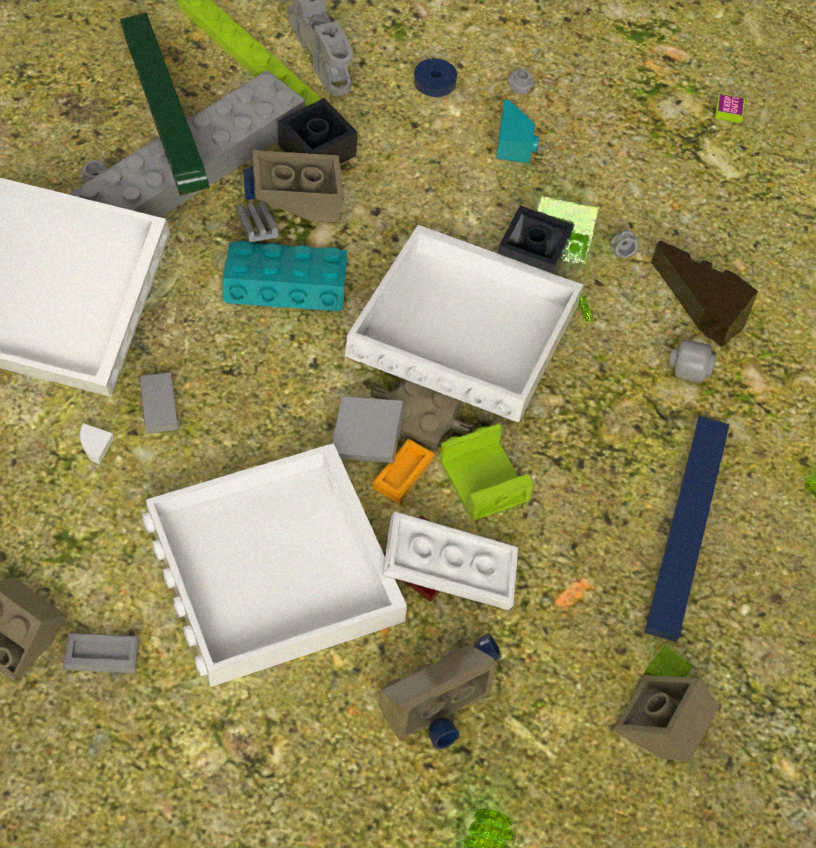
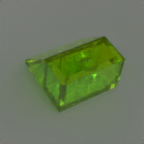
(576, 213)

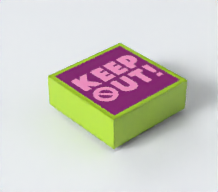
(729, 108)

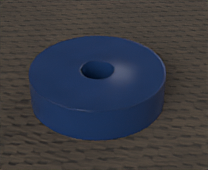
(435, 77)

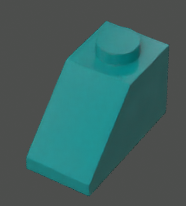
(516, 135)

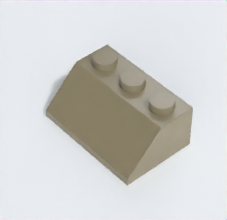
(437, 690)

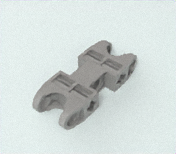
(325, 41)

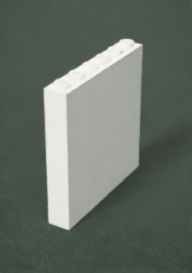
(72, 284)
(465, 322)
(272, 564)

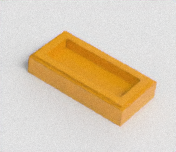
(401, 476)

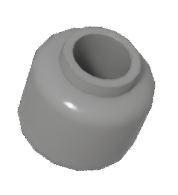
(693, 361)

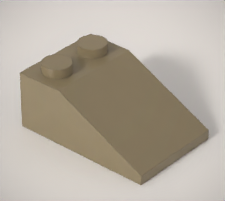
(299, 183)

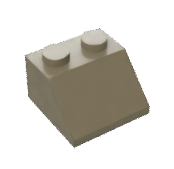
(668, 716)

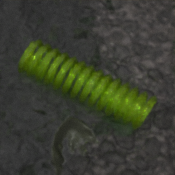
(586, 312)

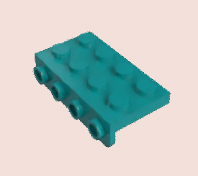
(284, 276)

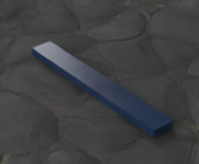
(687, 530)

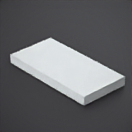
(451, 561)

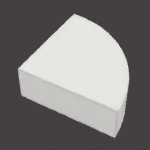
(95, 442)

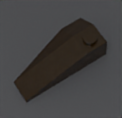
(713, 299)

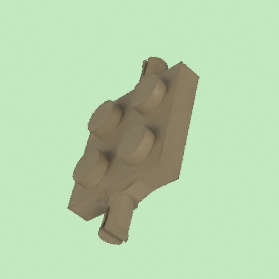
(427, 413)

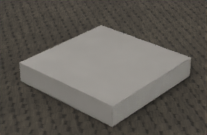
(368, 429)

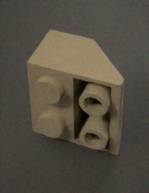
(26, 627)

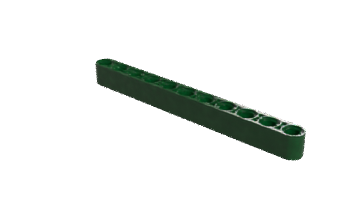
(164, 105)

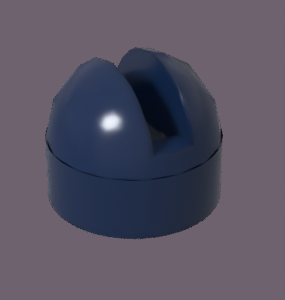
(488, 645)
(442, 732)

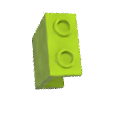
(483, 473)

